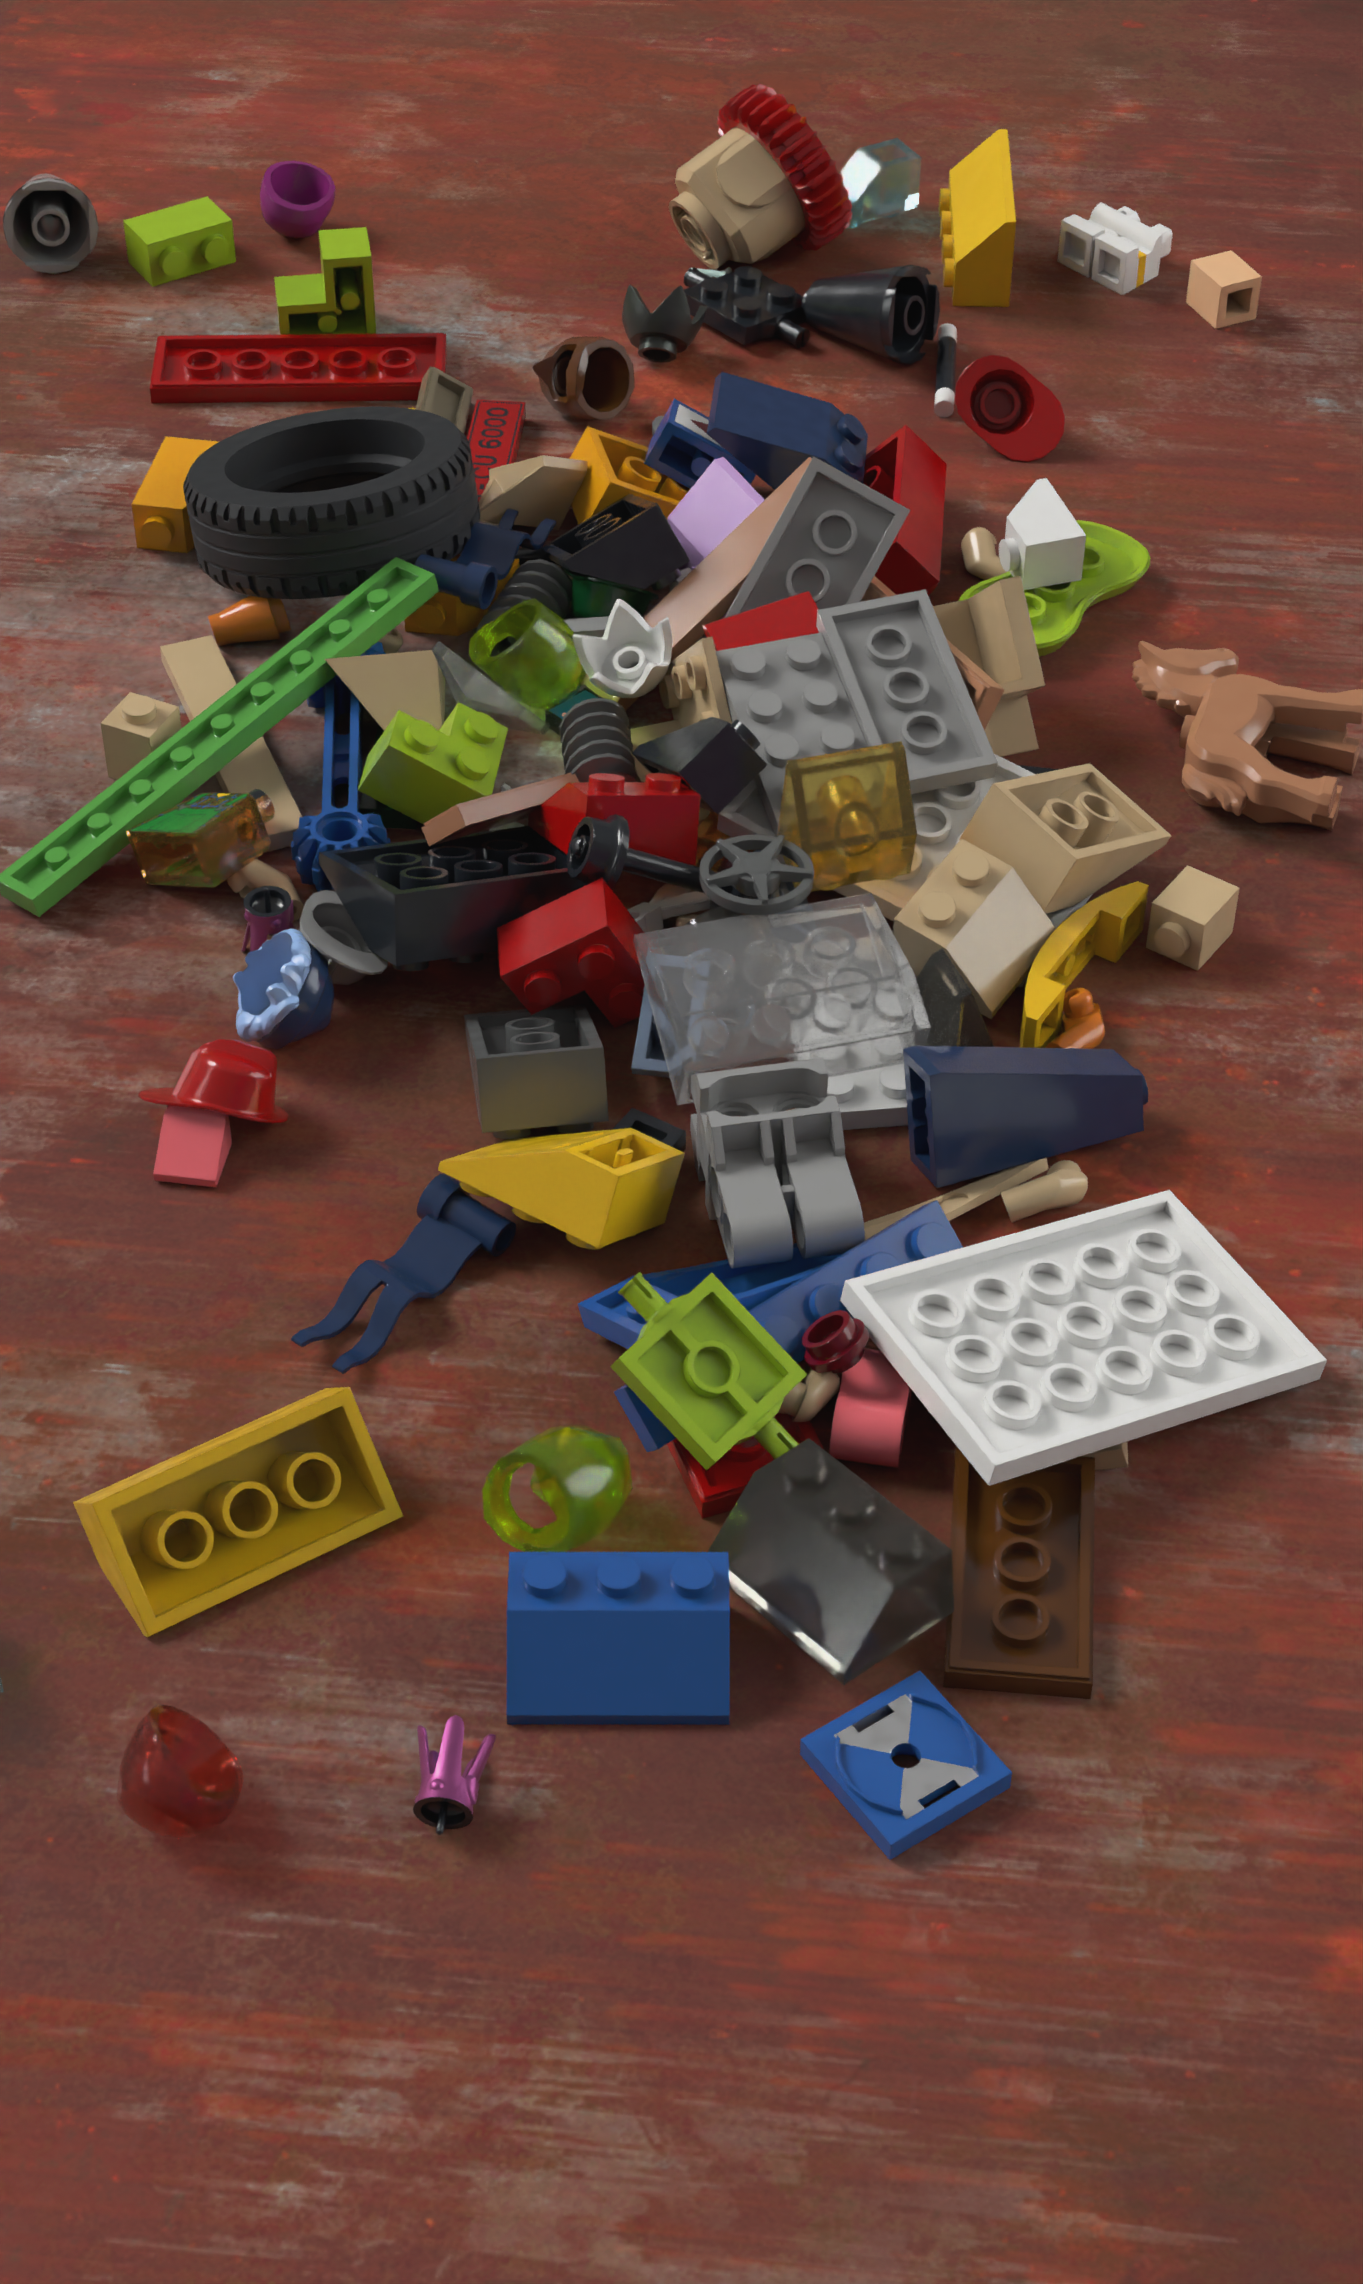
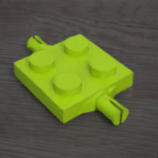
(708, 1370)

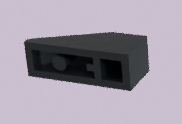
(709, 757)

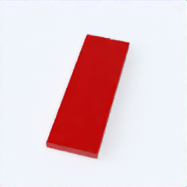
(294, 367)

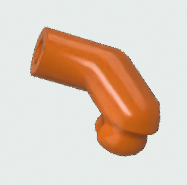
(1081, 1022)

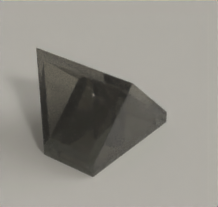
(950, 1006)

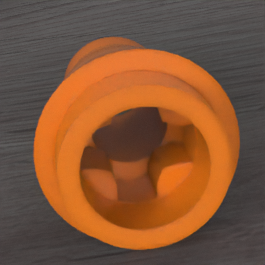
(250, 621)

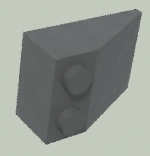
(537, 1070)

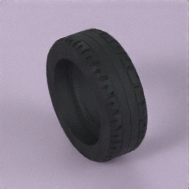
(330, 500)

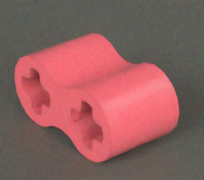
(870, 1413)

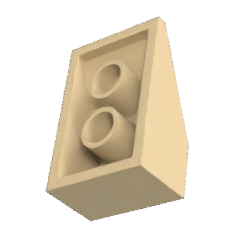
(1064, 832)

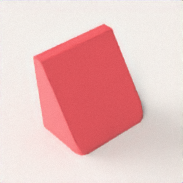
(192, 1146)

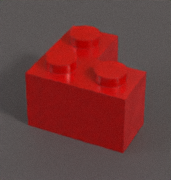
(573, 948)

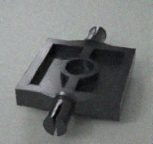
(747, 305)

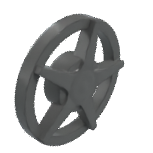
(756, 874)

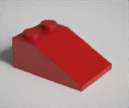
(658, 813)

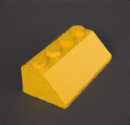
(979, 225)
(239, 1509)

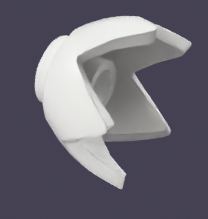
(626, 644)

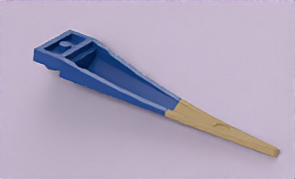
(618, 1321)

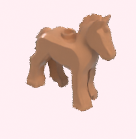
(1242, 719)

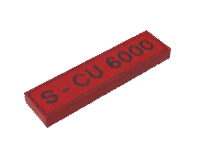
(494, 436)

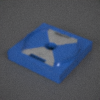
(888, 1800)

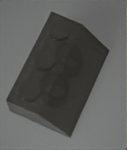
(834, 1562)

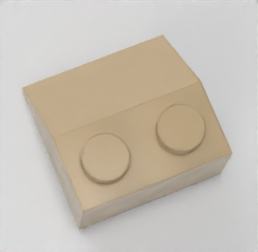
(981, 921)

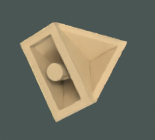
(535, 488)
(395, 683)

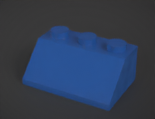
(618, 1638)

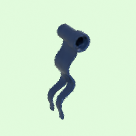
(484, 559)
(423, 1267)

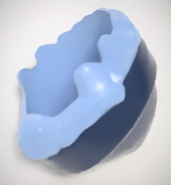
(283, 991)

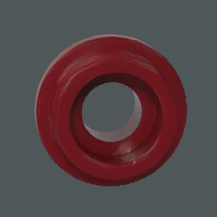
(835, 1342)

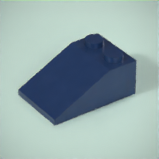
(780, 429)

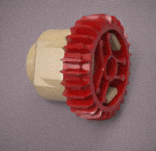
(759, 185)

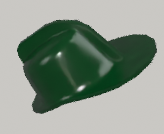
(597, 596)

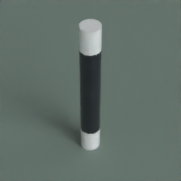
(945, 370)

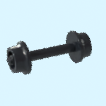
(602, 850)

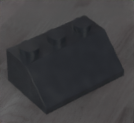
(622, 545)

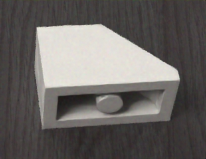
(1042, 540)

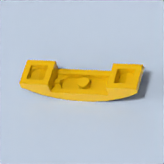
(1098, 928)

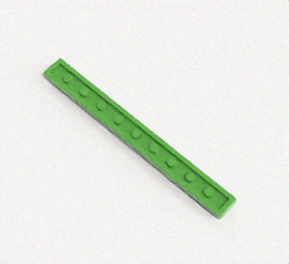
(214, 737)

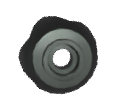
(665, 330)

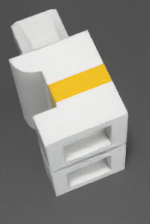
(1113, 247)

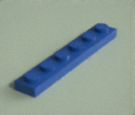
(795, 1308)

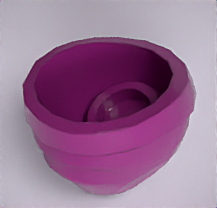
(296, 198)

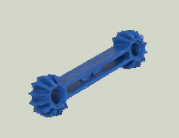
(342, 764)

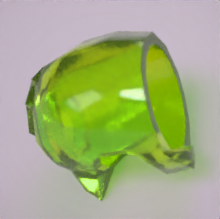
(541, 664)
(575, 1473)

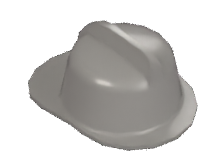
(334, 934)

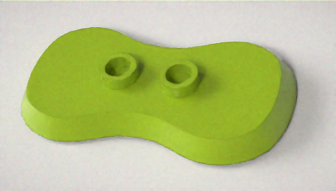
(1110, 568)

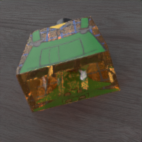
(203, 839)

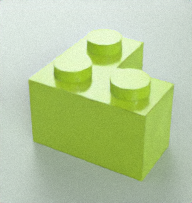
(336, 299)
(432, 769)

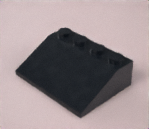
(446, 897)

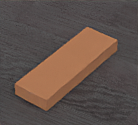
(492, 810)

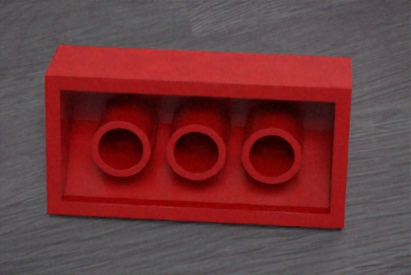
(915, 478)

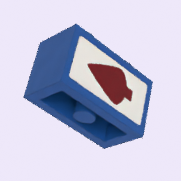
(684, 449)

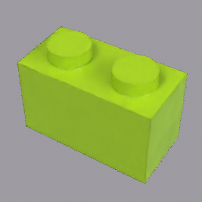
(179, 241)

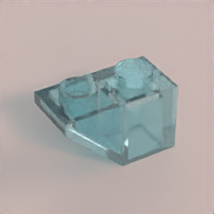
(882, 181)

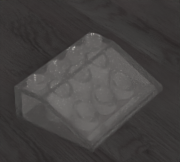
(782, 991)

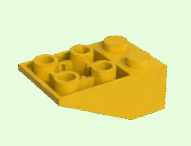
(582, 1183)

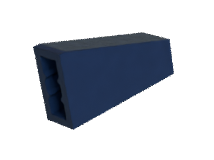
(1014, 1105)

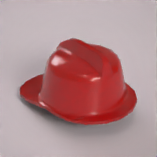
(1009, 408)
(226, 1079)

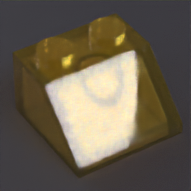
(850, 814)

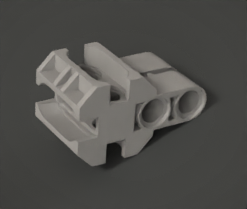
(774, 1165)

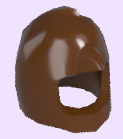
(587, 377)

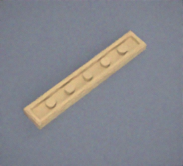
(200, 680)

